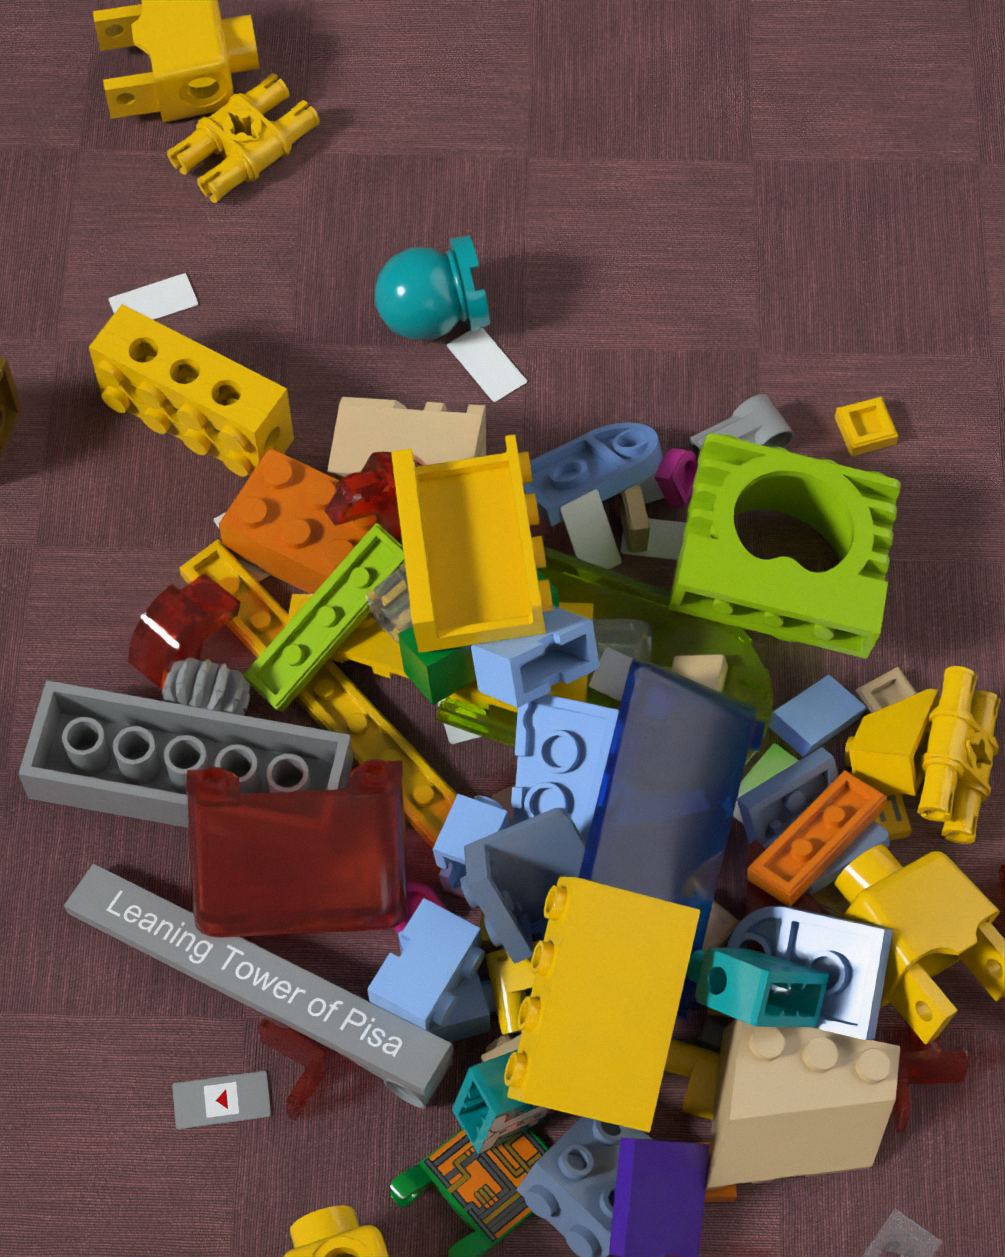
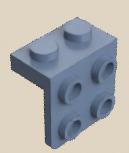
(784, 797)
(514, 872)
(577, 1184)

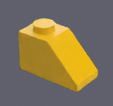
(891, 744)

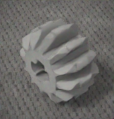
(207, 686)

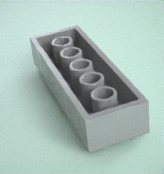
(135, 753)

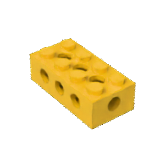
(190, 391)

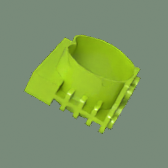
(778, 595)

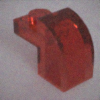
(368, 494)
(177, 626)

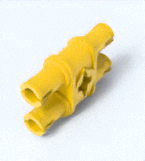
(243, 137)
(959, 755)

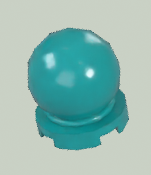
(429, 292)

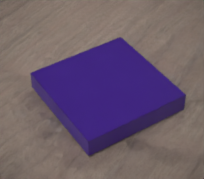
(659, 1198)

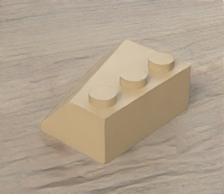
(388, 426)
(798, 1103)

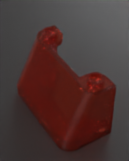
(298, 855)

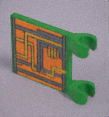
(476, 1187)

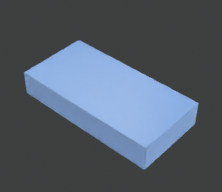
(816, 715)

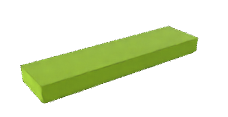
(325, 620)

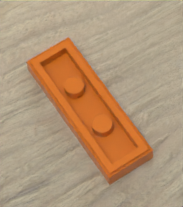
(816, 838)

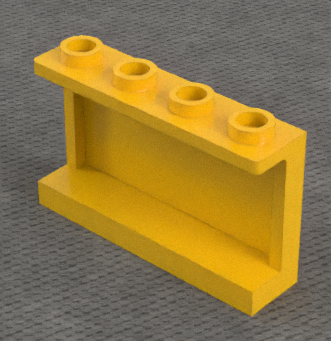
(471, 549)
(602, 1003)

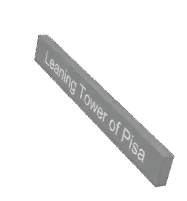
(262, 981)

